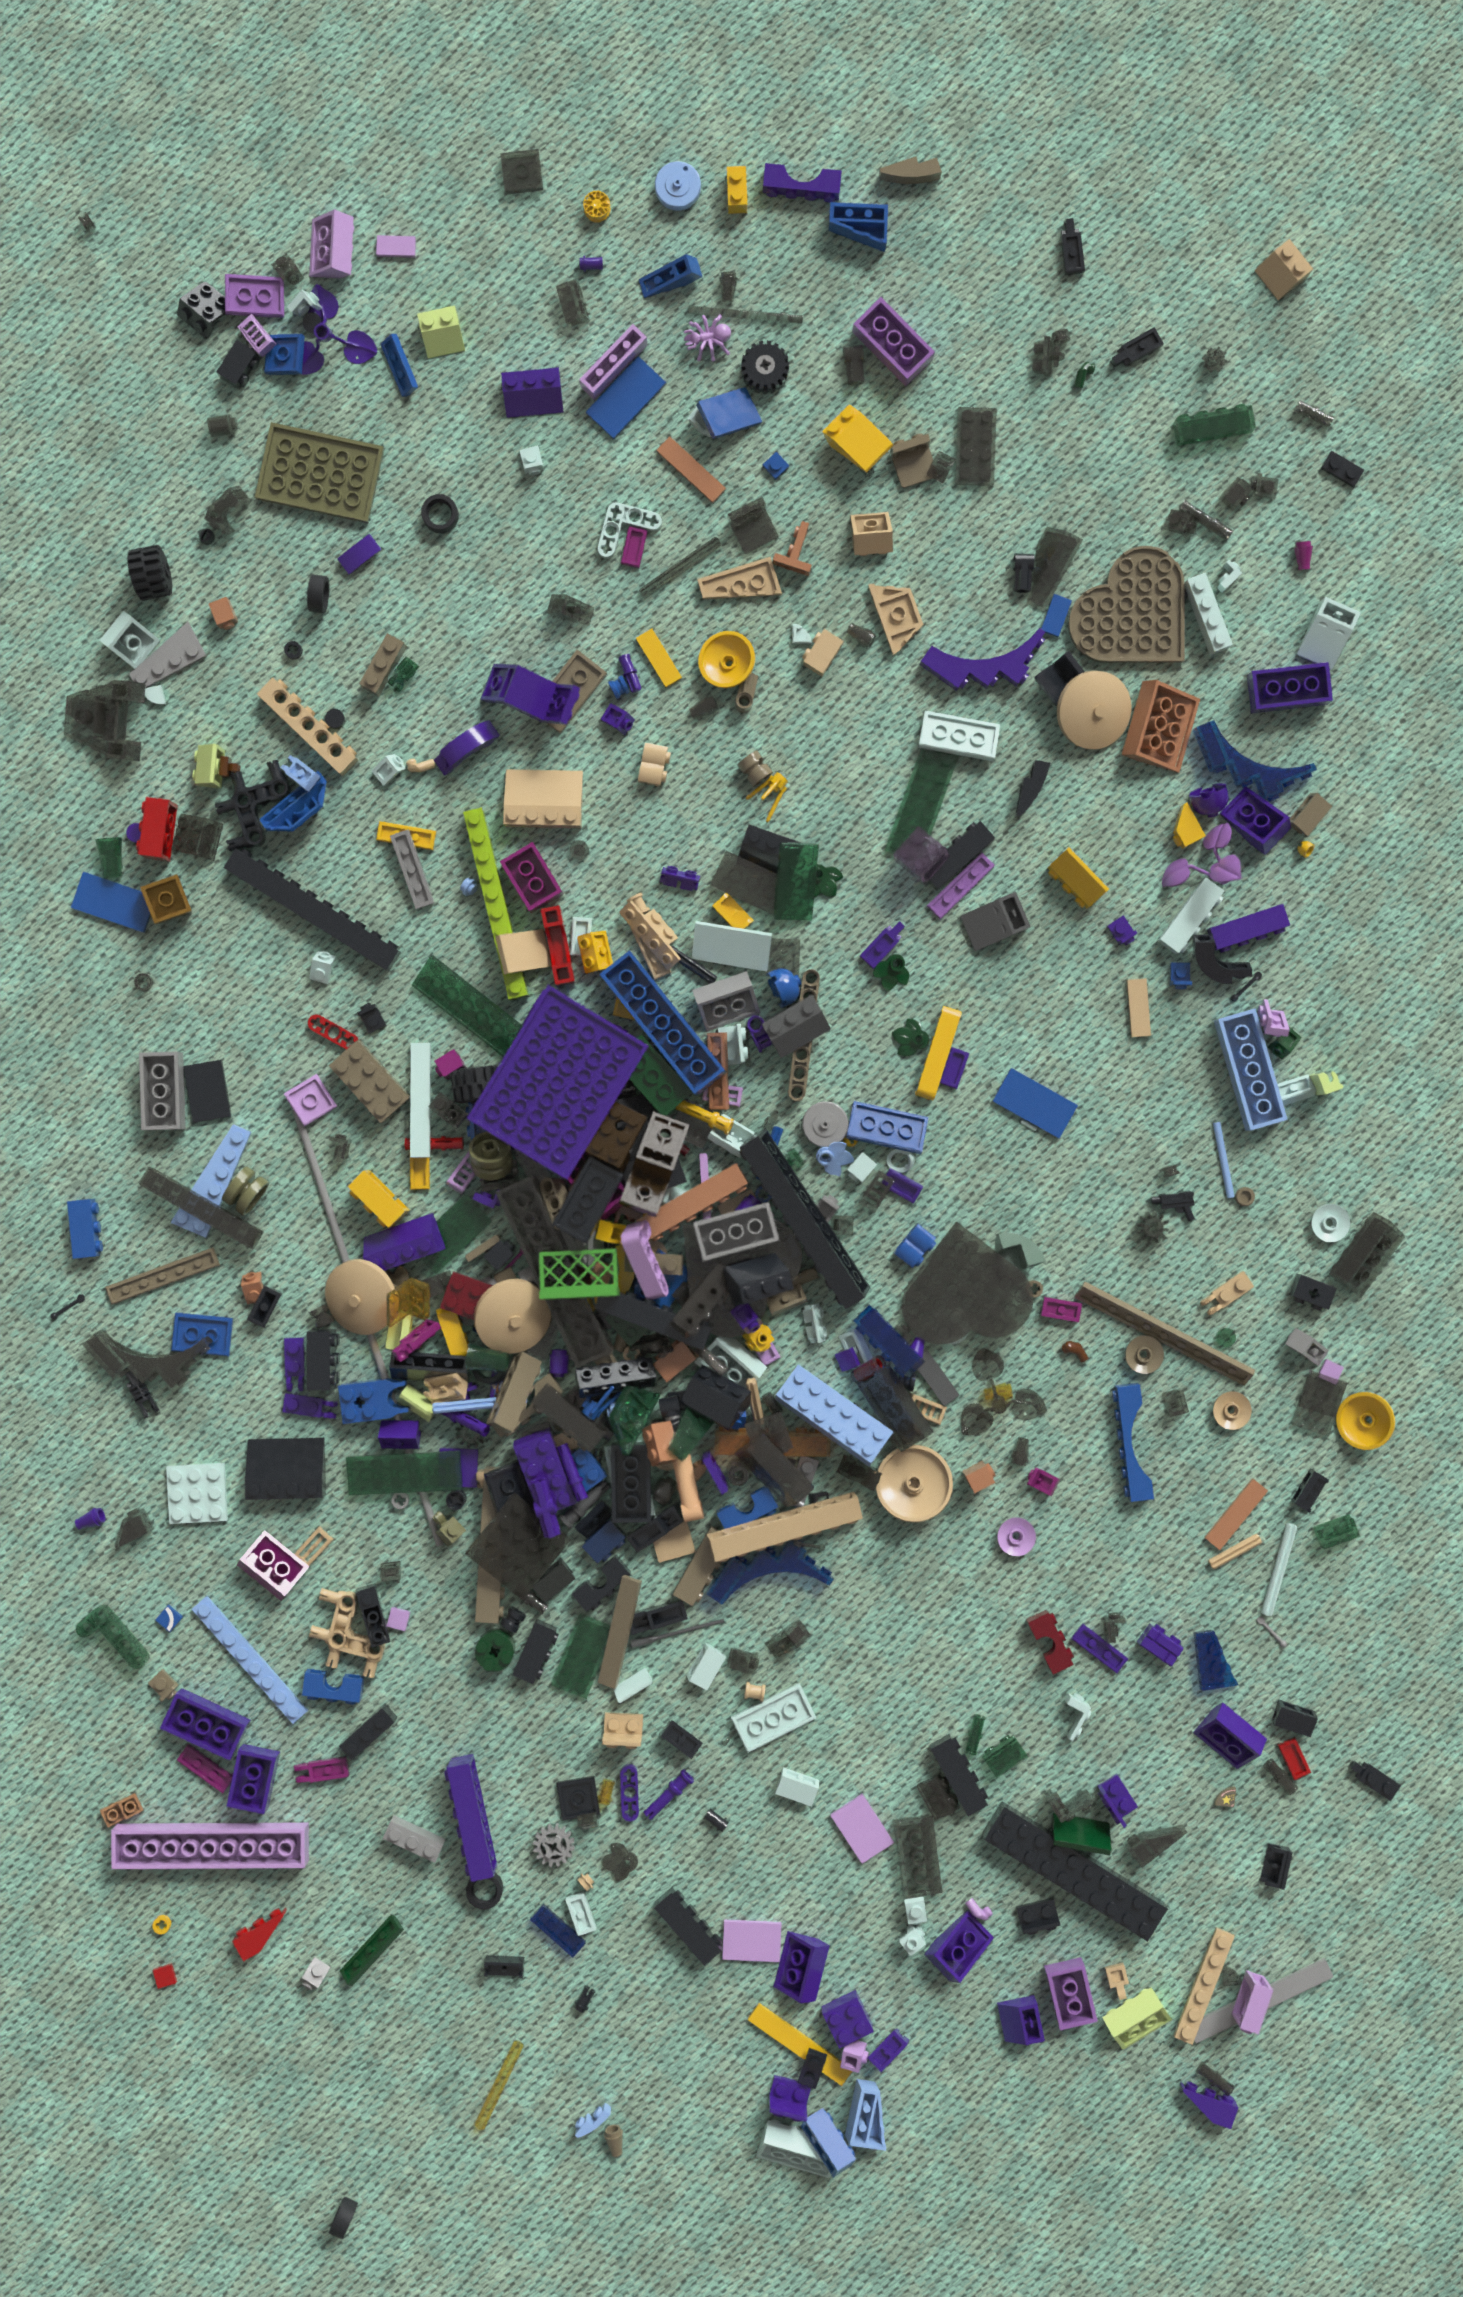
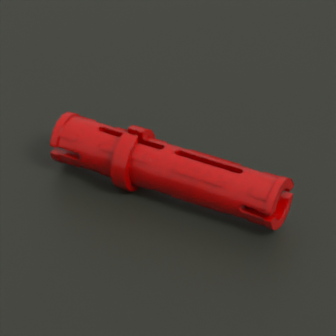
(441, 1143)

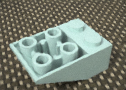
(1328, 632)

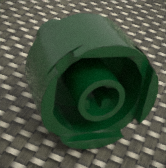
(490, 1659)

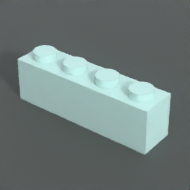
(1207, 614)
(1191, 915)

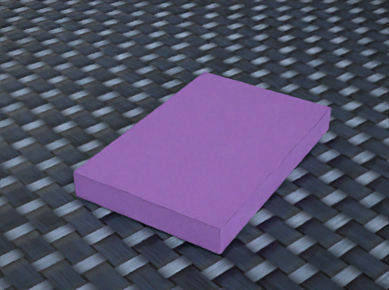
(254, 295)

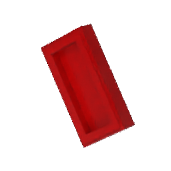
(1294, 1758)

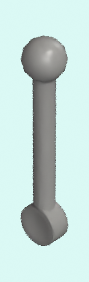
(1282, 1643)

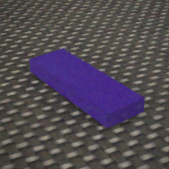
(1099, 1648)

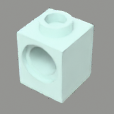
(861, 1167)

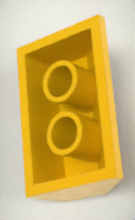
(1077, 878)

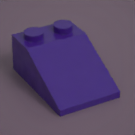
(1256, 820)
(959, 1947)

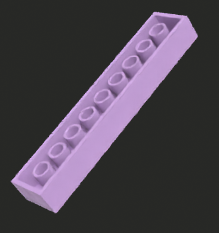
(209, 1845)

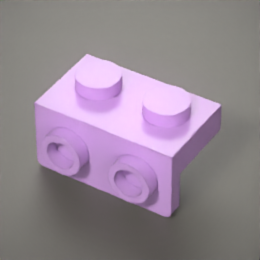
(1273, 1021)

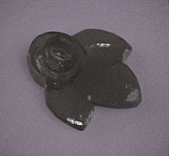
(616, 1861)

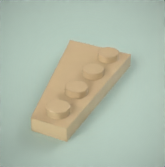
(742, 581)

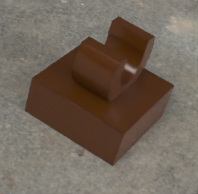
(227, 767)

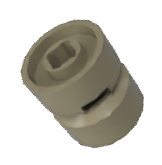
(754, 768)

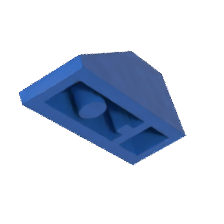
(671, 276)

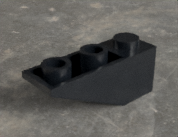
(373, 1615)

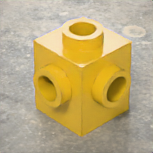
(760, 1339)

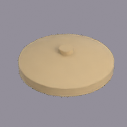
(1094, 709)
(358, 1296)
(511, 1316)
(914, 1484)

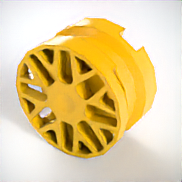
(597, 206)

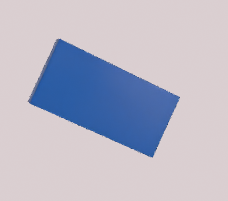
(1056, 615)

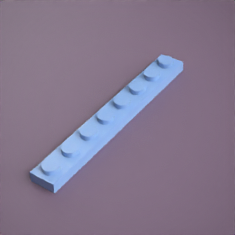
(249, 1659)

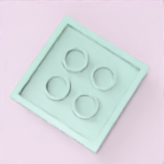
(197, 1493)

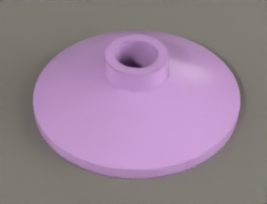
(1018, 1546)

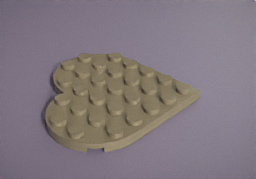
(1134, 614)

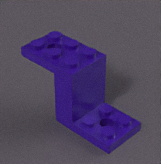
(530, 693)

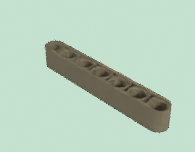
(803, 1064)

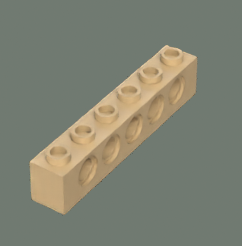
(270, 694)

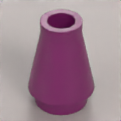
(1303, 554)

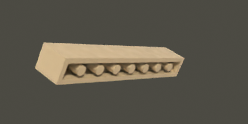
(784, 1526)

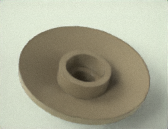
(1154, 1354)

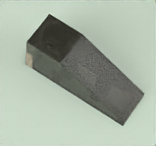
(1152, 1843)

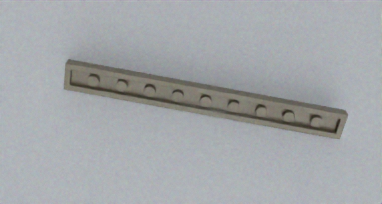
(1164, 1333)

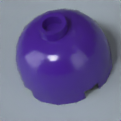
(1211, 800)

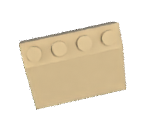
(543, 799)

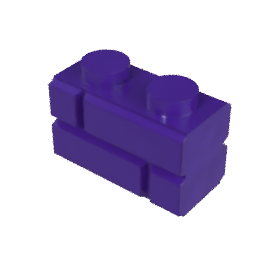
(1160, 1644)

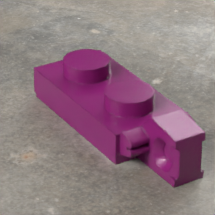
(415, 1339)

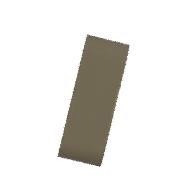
(554, 1195)

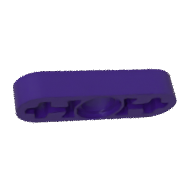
(624, 1806)

